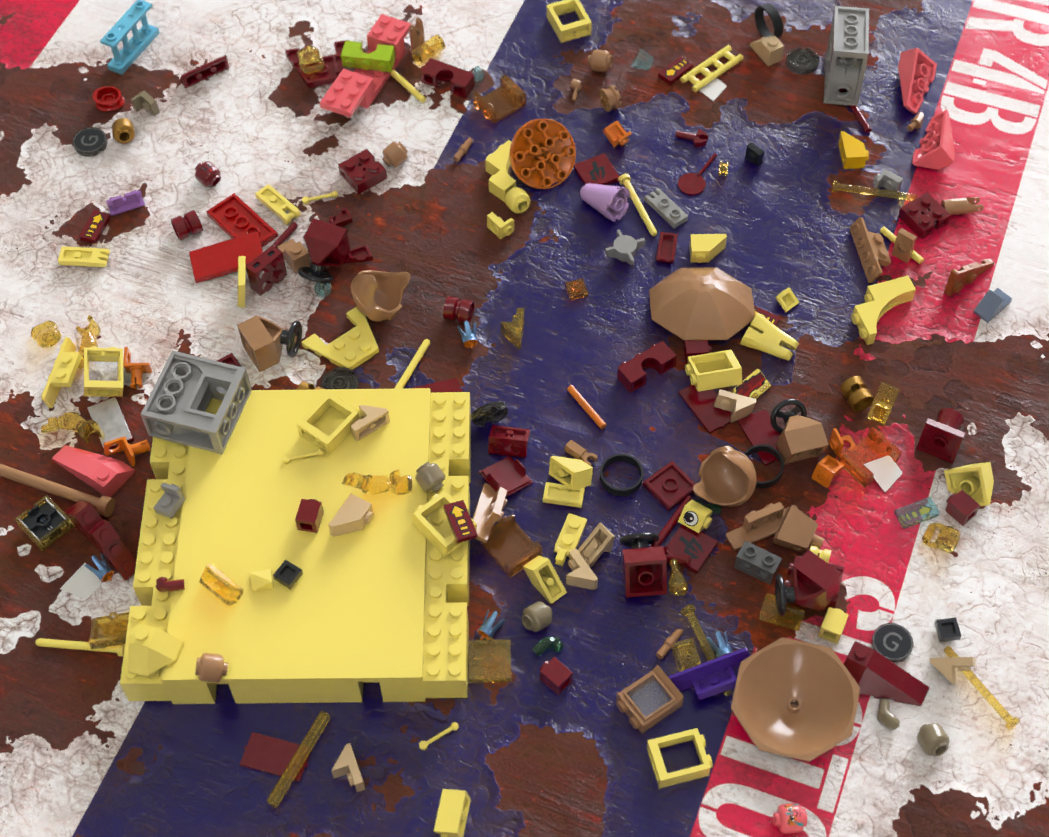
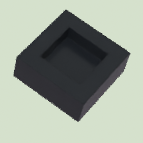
(754, 154)
(287, 574)
(947, 629)

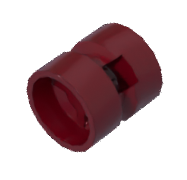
(185, 225)
(458, 309)

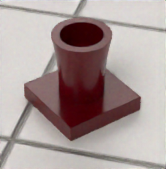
(943, 436)

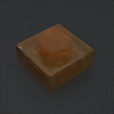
(576, 289)

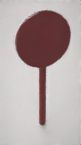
(694, 183)

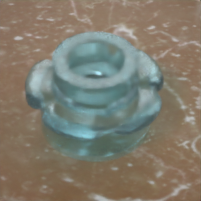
(479, 73)
(319, 289)

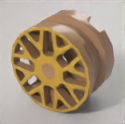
(610, 98)

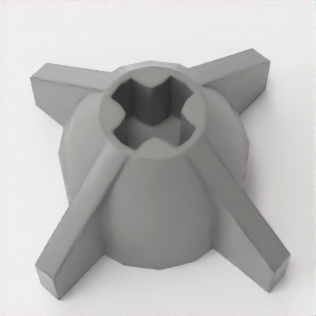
(624, 248)

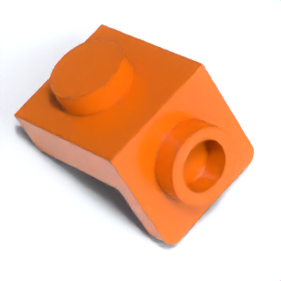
(616, 134)

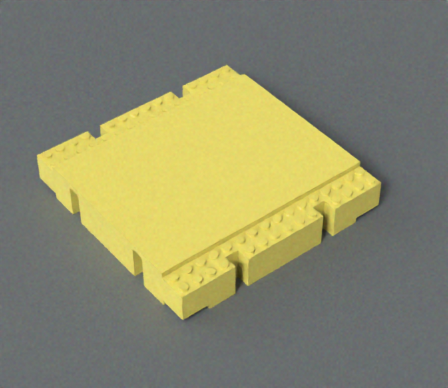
(368, 600)

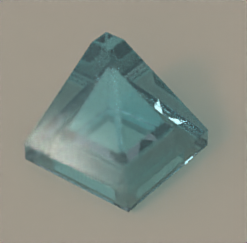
(642, 60)

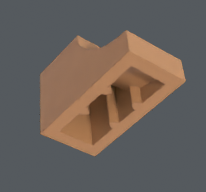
(295, 255)

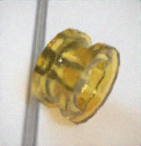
(723, 168)

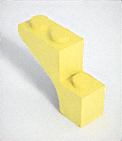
(498, 166)

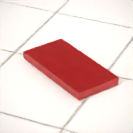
(239, 219)
(223, 256)

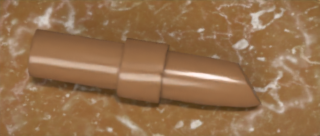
(462, 150)
(668, 643)

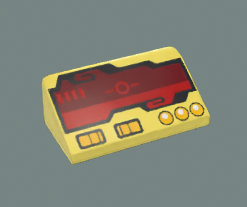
(753, 385)

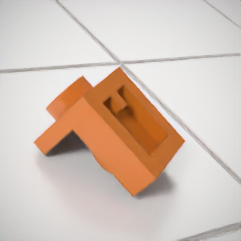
(827, 470)

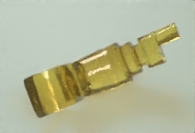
(88, 337)
(73, 422)
(381, 483)

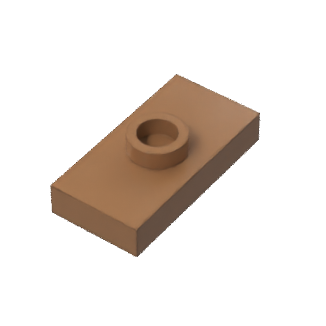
(904, 245)

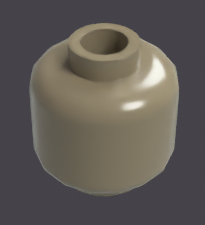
(430, 477)
(537, 616)
(933, 739)

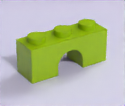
(380, 60)

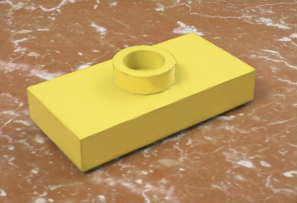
(563, 495)

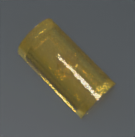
(428, 50)
(221, 585)

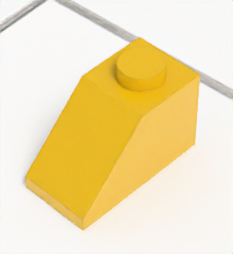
(852, 151)

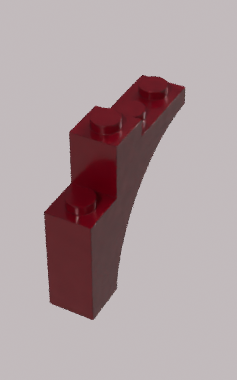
(103, 536)

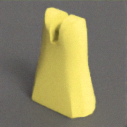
(768, 338)

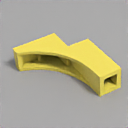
(878, 300)

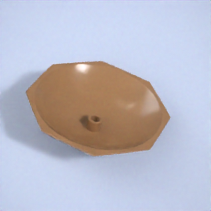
(701, 304)
(795, 699)

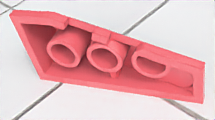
(915, 75)
(937, 145)
(96, 470)

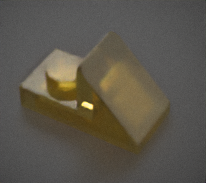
(514, 330)
(883, 403)

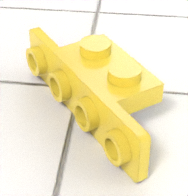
(62, 372)

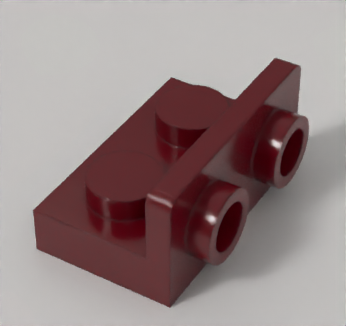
(508, 441)

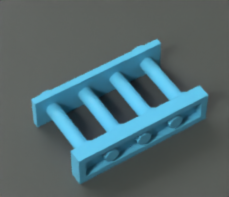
(137, 44)

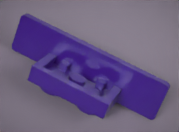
(711, 676)

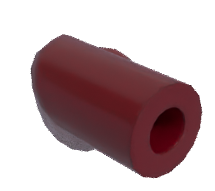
(166, 586)

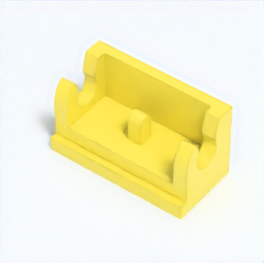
(452, 813)

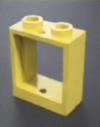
(565, 32)
(714, 370)
(103, 388)
(318, 438)
(443, 545)
(667, 779)

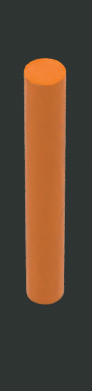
(585, 405)

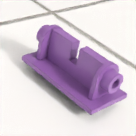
(130, 201)

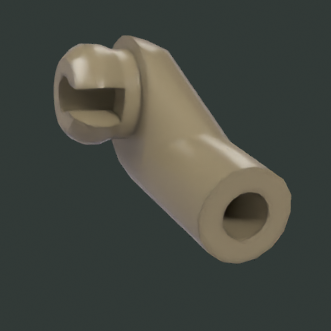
(886, 716)

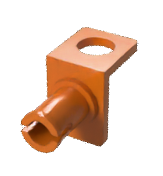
(135, 369)
(130, 450)

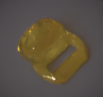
(310, 55)
(47, 335)
(946, 540)
(677, 583)

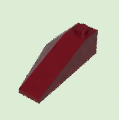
(882, 677)

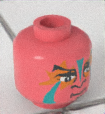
(790, 818)

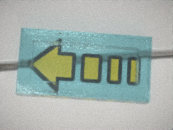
(916, 512)

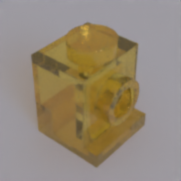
(681, 650)

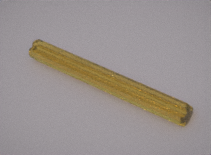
(298, 759)

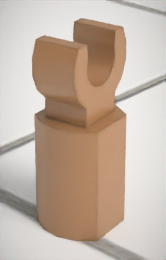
(579, 452)

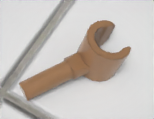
(576, 85)

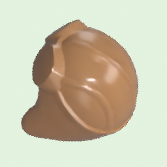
(379, 293)
(726, 478)

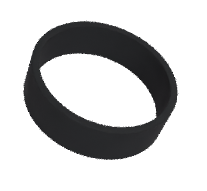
(775, 17)
(766, 448)
(621, 458)

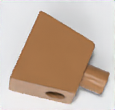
(797, 531)

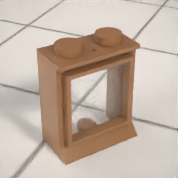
(649, 700)

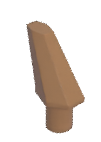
(916, 122)

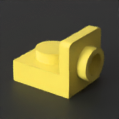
(499, 227)

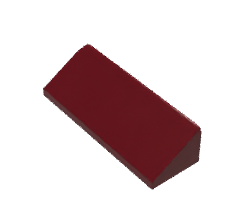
(204, 71)

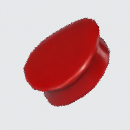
(108, 98)

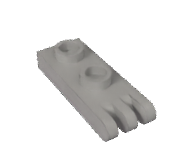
(666, 208)

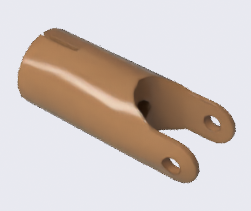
(416, 34)
(962, 205)

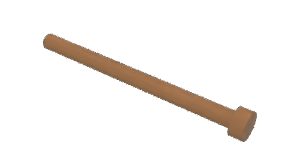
(103, 505)

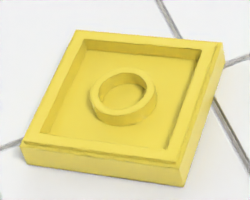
(241, 281)

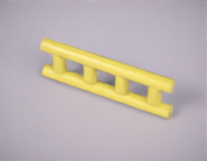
(709, 75)

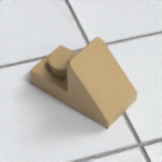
(739, 405)
(372, 420)
(596, 544)
(581, 573)
(947, 665)
(347, 765)

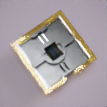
(44, 523)

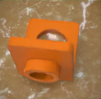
(836, 442)

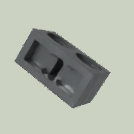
(757, 562)

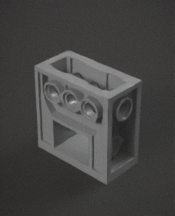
(846, 55)
(183, 394)

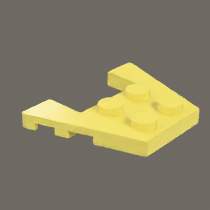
(350, 348)

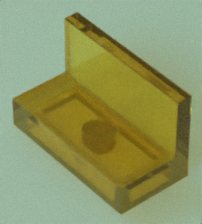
(791, 619)

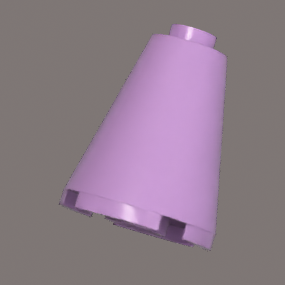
(606, 199)

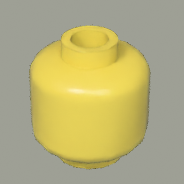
(517, 200)

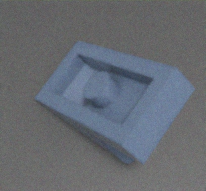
(992, 304)

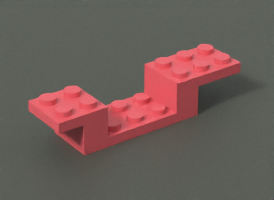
(362, 85)

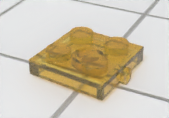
(108, 630)
(489, 661)

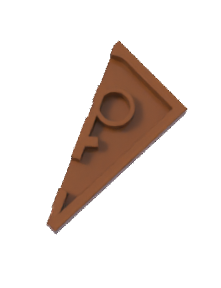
(966, 275)

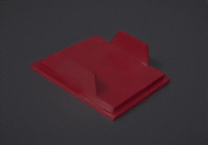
(506, 474)

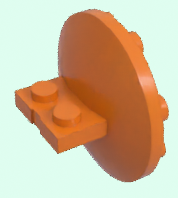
(542, 153)

